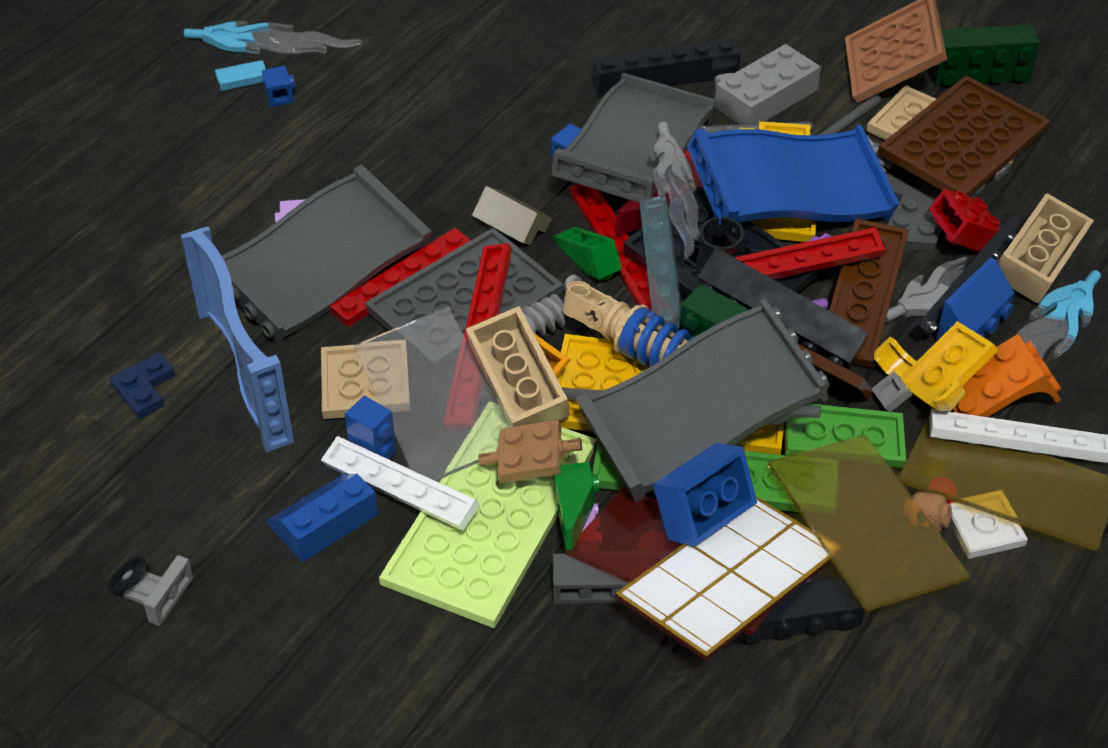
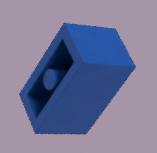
(371, 427)

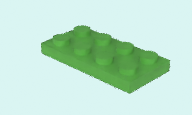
(843, 423)

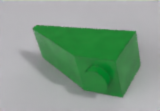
(590, 252)
(574, 499)

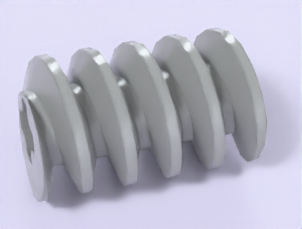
(545, 314)

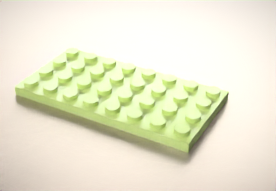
(483, 565)

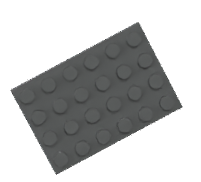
(452, 283)

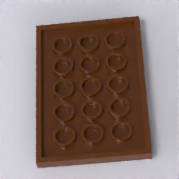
(964, 137)

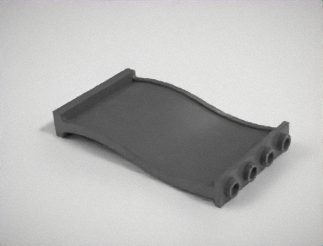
(623, 128)
(322, 253)
(703, 395)

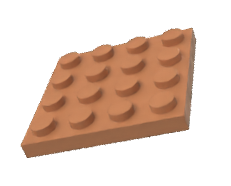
(894, 49)

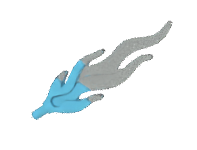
(275, 37)
(1063, 321)

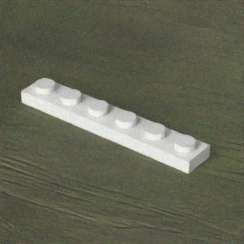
(1019, 435)
(401, 483)

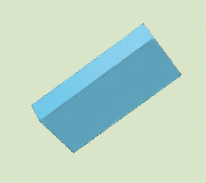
(240, 75)

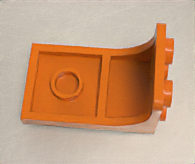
(1007, 377)

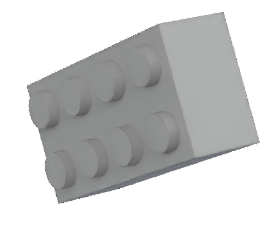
(767, 86)

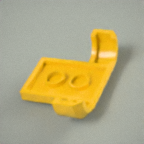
(943, 369)

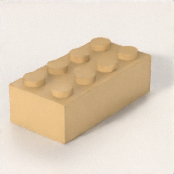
(1043, 247)
(517, 369)

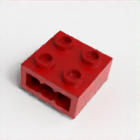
(964, 219)

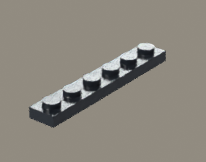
(1004, 236)

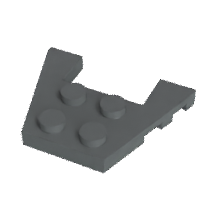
(914, 215)

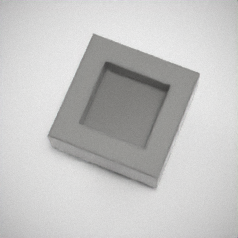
(892, 391)

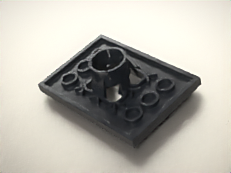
(743, 236)

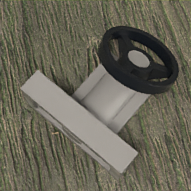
(155, 592)

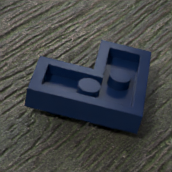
(137, 384)

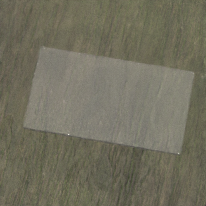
(435, 393)

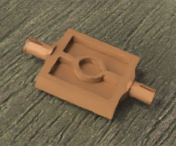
(530, 451)

